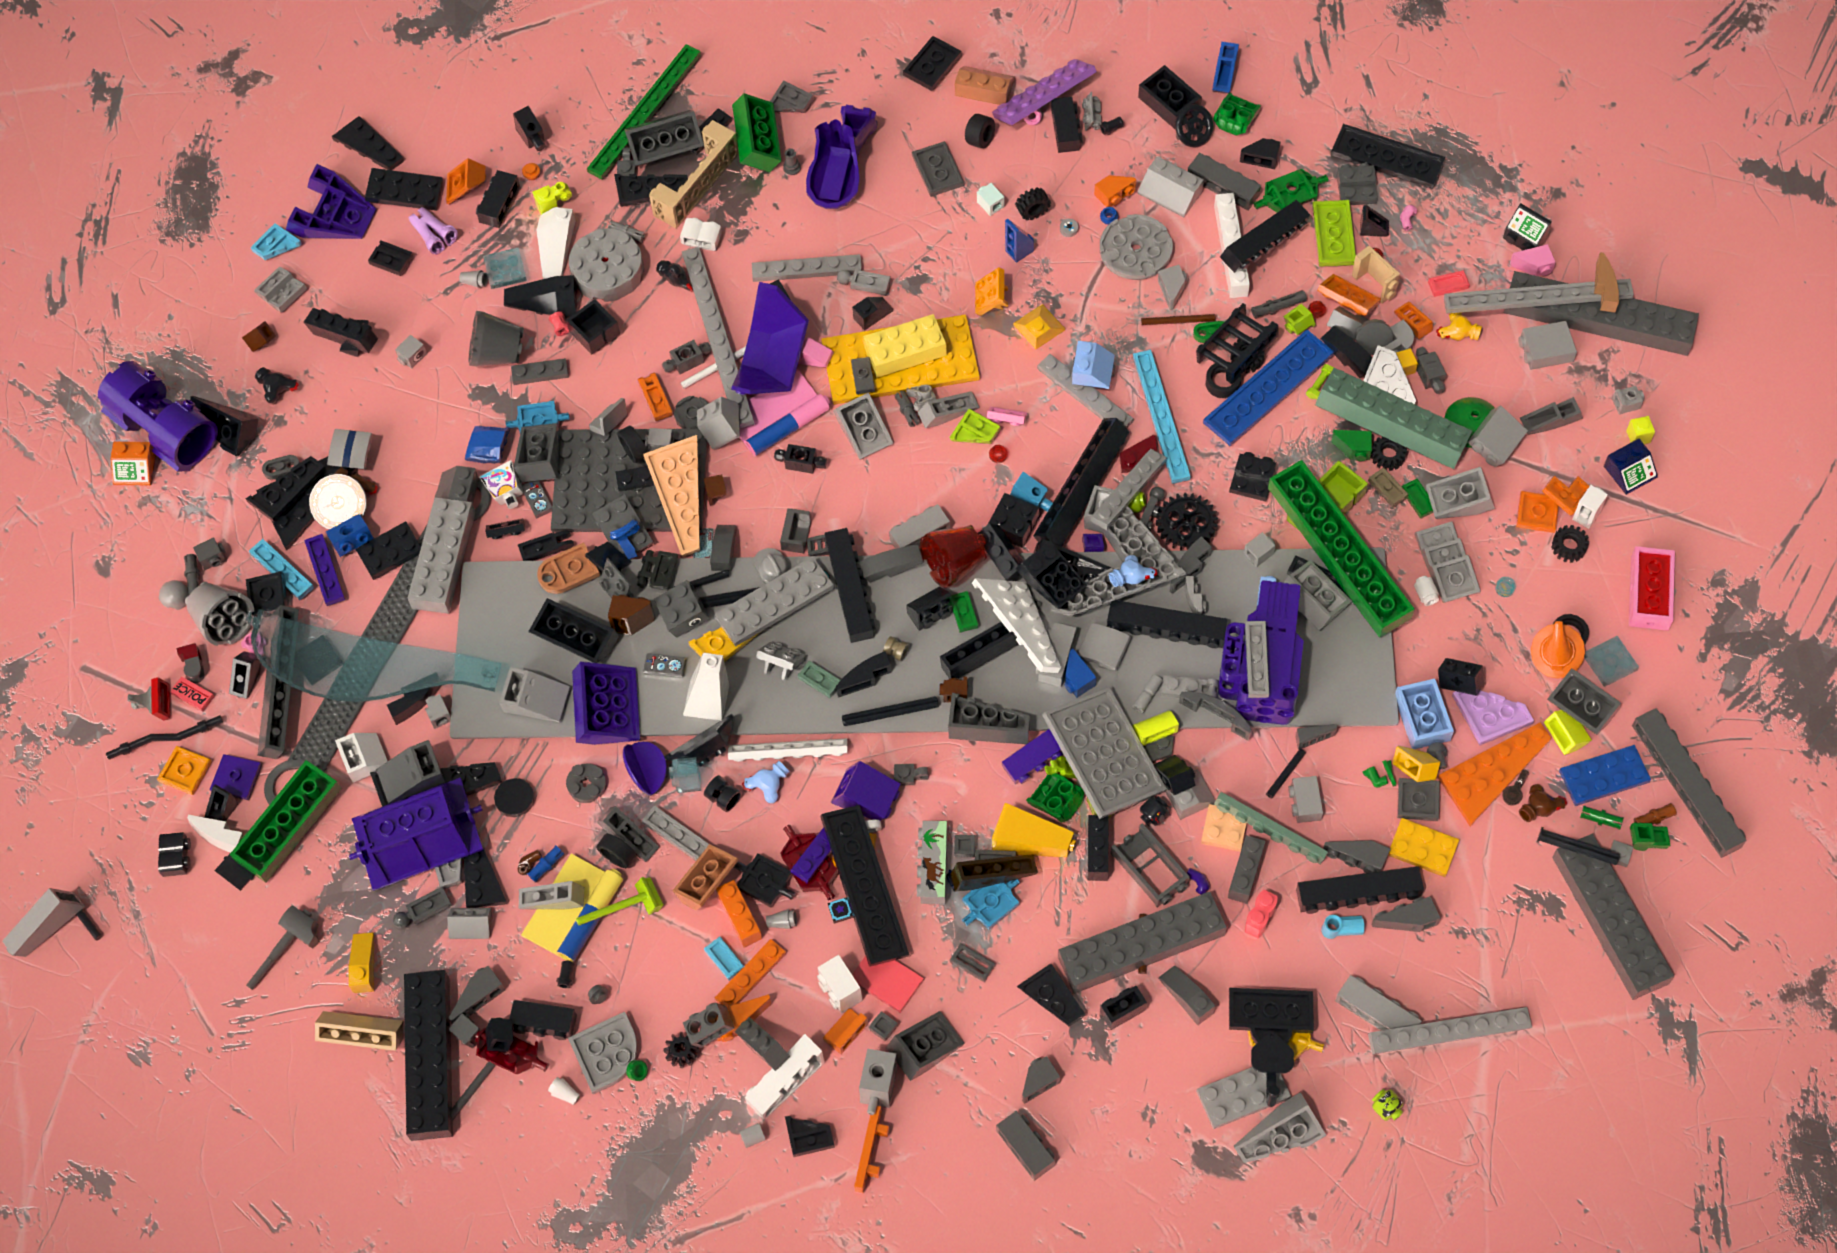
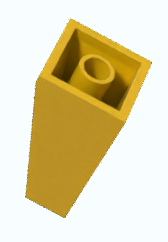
(1030, 835)

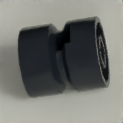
(720, 792)

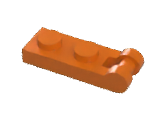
(655, 397)

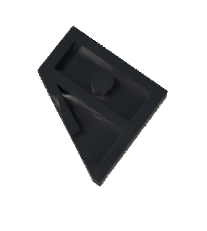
(808, 1137)

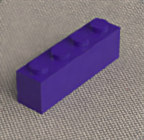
(1032, 757)

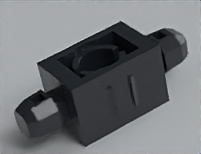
(805, 465)

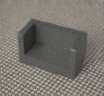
(795, 530)

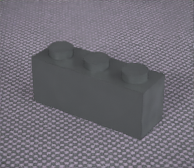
(1246, 869)
(762, 1043)
(1026, 1145)

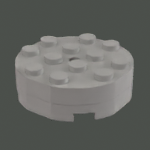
(606, 264)

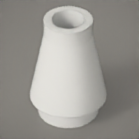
(563, 1091)

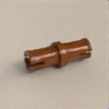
(1655, 816)

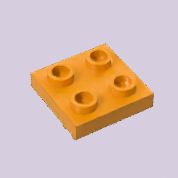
(990, 292)

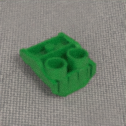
(1235, 114)
(1057, 797)

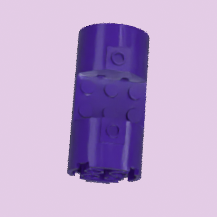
(176, 430)

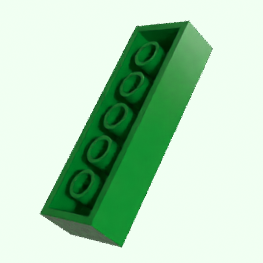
(285, 821)

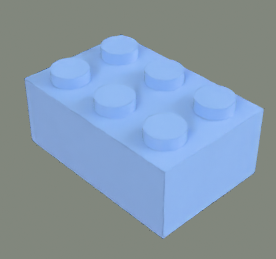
(1423, 714)

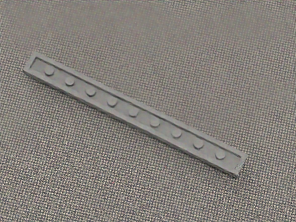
(1529, 296)

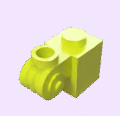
(547, 197)

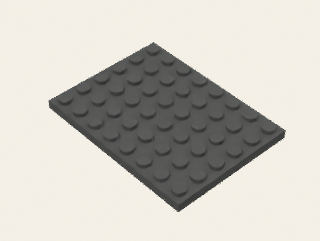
(589, 480)

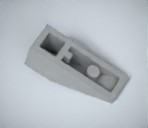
(946, 409)
(552, 896)

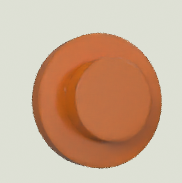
(531, 171)

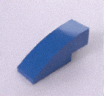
(1225, 67)

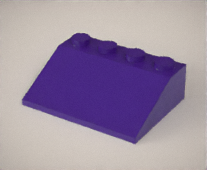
(605, 703)

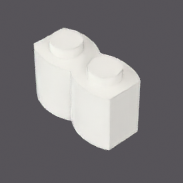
(700, 234)

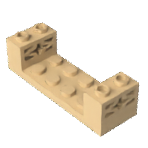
(675, 206)

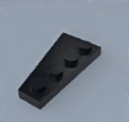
(368, 143)
(636, 189)
(282, 493)

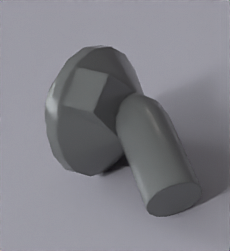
(1438, 751)

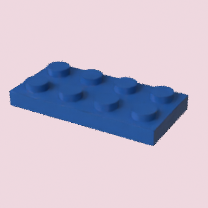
(1604, 775)

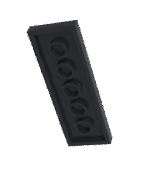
(1388, 156)

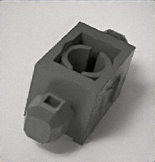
(684, 364)
(1430, 370)

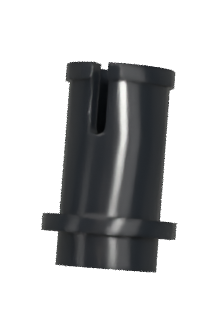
(1108, 127)
(564, 979)

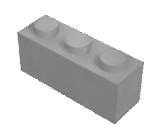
(917, 526)
(1062, 641)

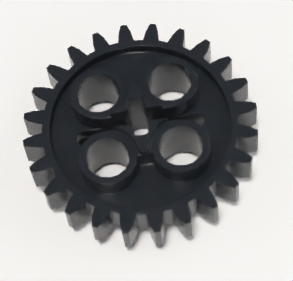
(1186, 521)

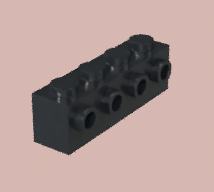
(341, 330)
(977, 651)

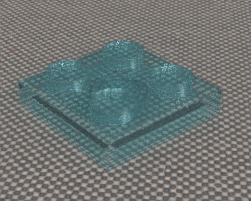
(504, 268)
(1610, 661)

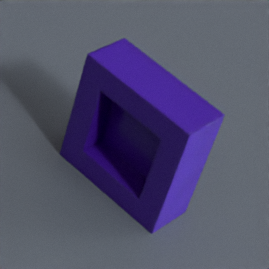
(1093, 543)

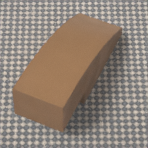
(1606, 284)

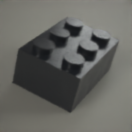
(1167, 94)

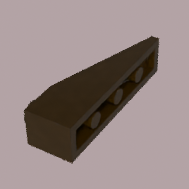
(988, 872)

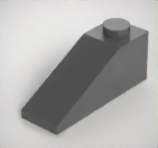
(619, 825)
(479, 991)
(1188, 995)

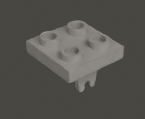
(777, 654)

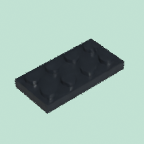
(403, 189)

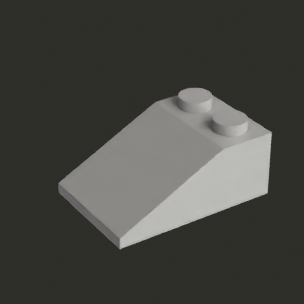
(863, 426)
(1460, 495)

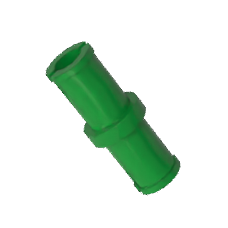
(1601, 817)

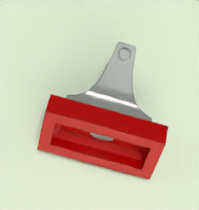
(155, 699)

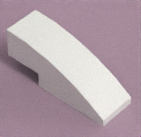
(215, 832)

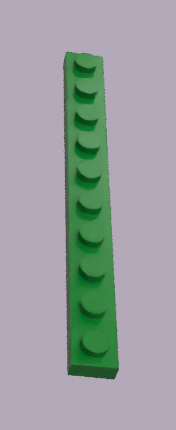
(644, 110)

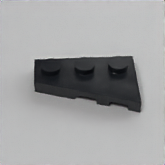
(1053, 995)

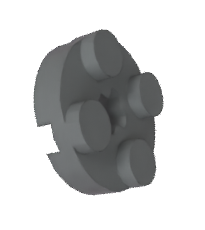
(592, 791)

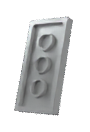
(1238, 1096)

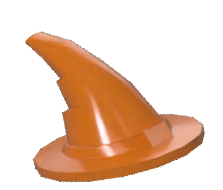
(1557, 650)

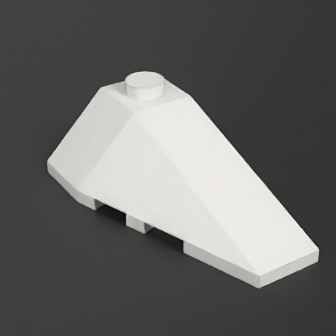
(554, 240)

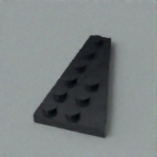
(474, 778)

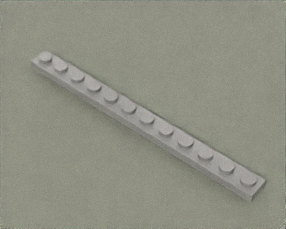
(715, 331)

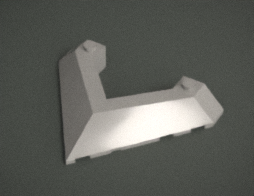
(1127, 538)

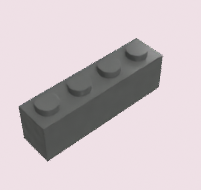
(1224, 180)

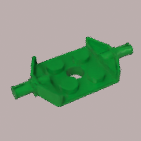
(1278, 196)

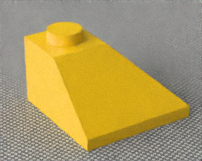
(1039, 326)

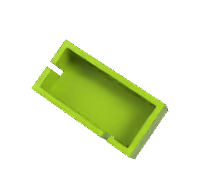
(1342, 486)

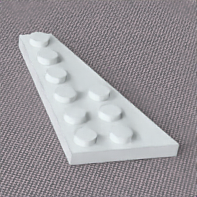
(1020, 615)

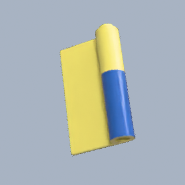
(557, 928)

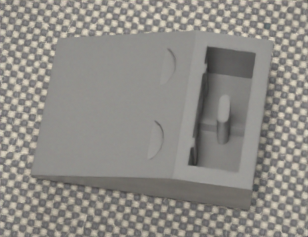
(533, 695)

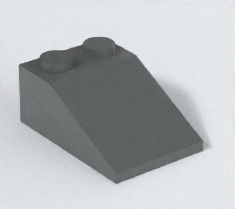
(537, 453)
(924, 1045)

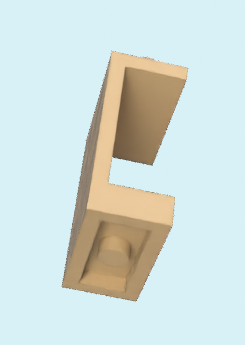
(1371, 262)

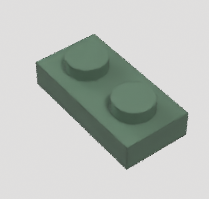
(819, 679)

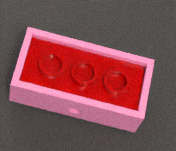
(1651, 588)

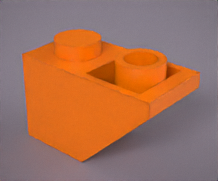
(1114, 189)

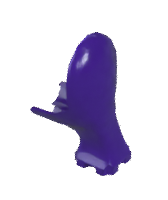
(834, 172)

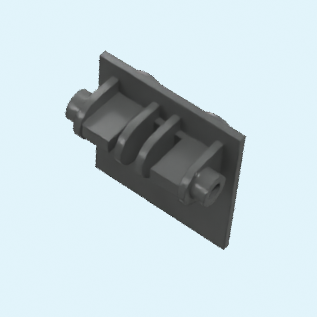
(614, 582)

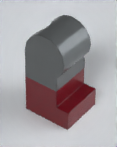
(193, 662)

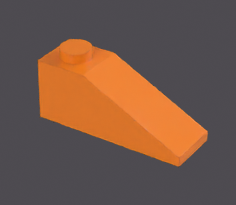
(742, 1011)

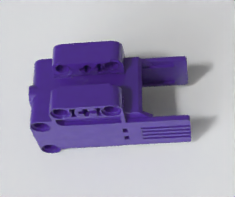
(1279, 608)

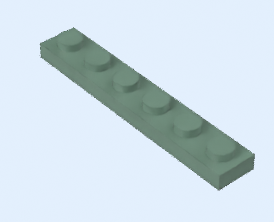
(1265, 825)

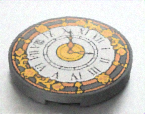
(337, 500)

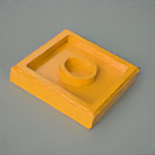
(184, 770)

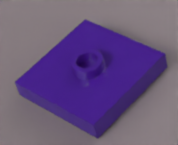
(237, 776)

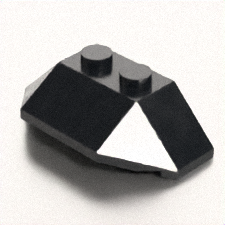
(706, 743)

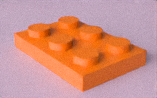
(1349, 295)

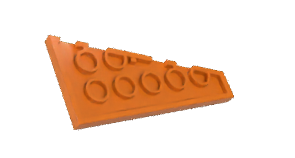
(1485, 776)

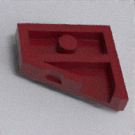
(1132, 455)

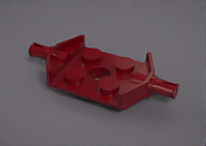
(794, 850)
(522, 1055)

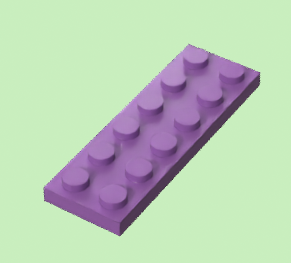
(1044, 91)

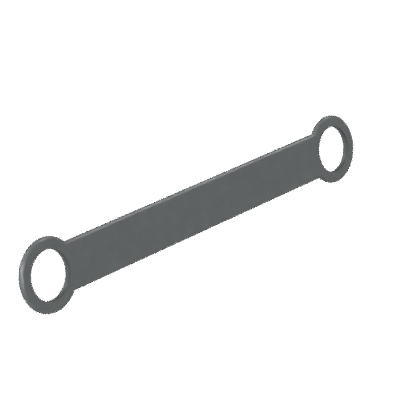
(336, 717)

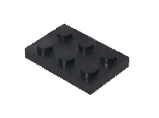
(932, 63)
(389, 550)

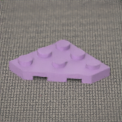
(1491, 715)

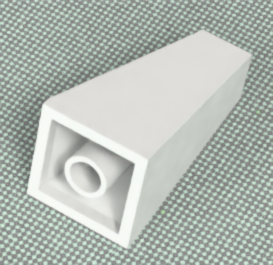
(708, 689)

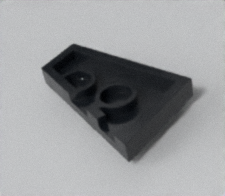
(481, 883)

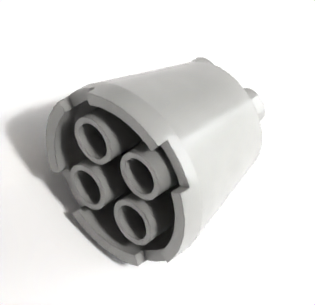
(219, 613)

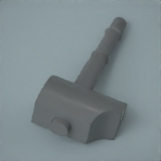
(297, 925)

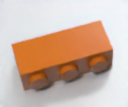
(738, 913)

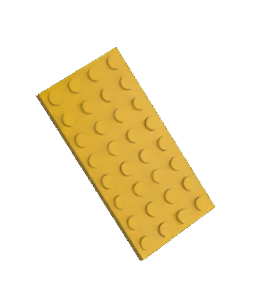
(954, 368)

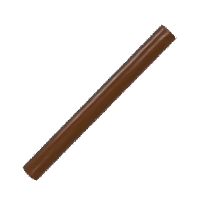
(1178, 319)

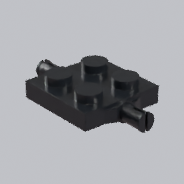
(764, 880)

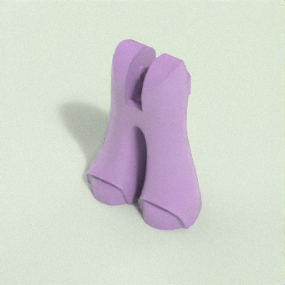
(428, 220)

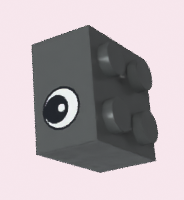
(681, 608)

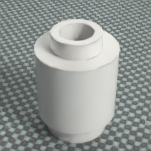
(1426, 590)

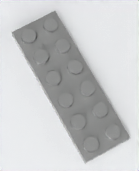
(774, 601)

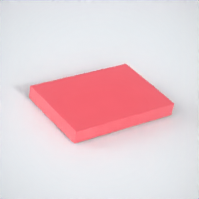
(888, 982)

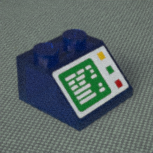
(1631, 466)

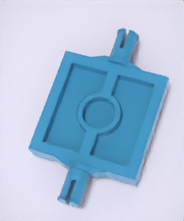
(537, 414)
(990, 903)

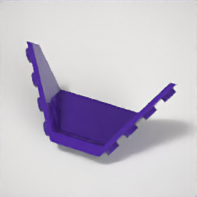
(772, 344)

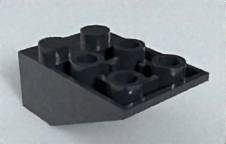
(1051, 575)

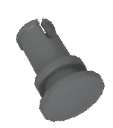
(791, 164)

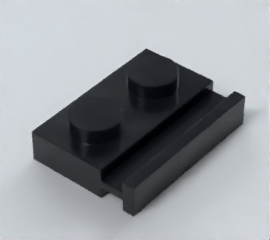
(390, 258)

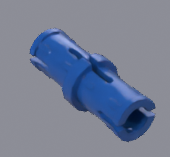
(545, 864)

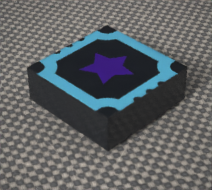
(840, 910)

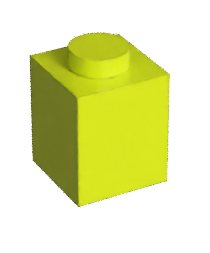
(1641, 429)

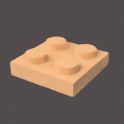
(1222, 830)

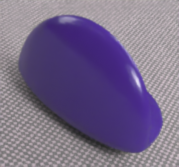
(645, 766)

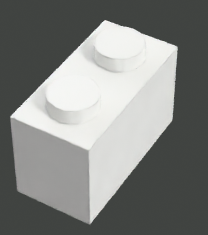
(1590, 506)

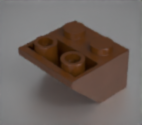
(630, 614)

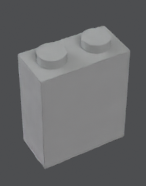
(1547, 345)
(1497, 436)

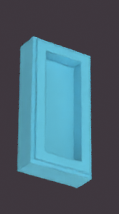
(724, 958)

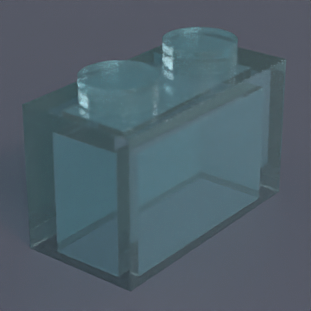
(685, 775)

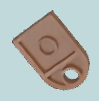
(567, 569)

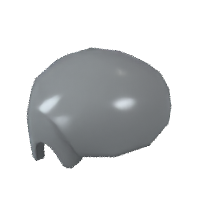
(173, 594)

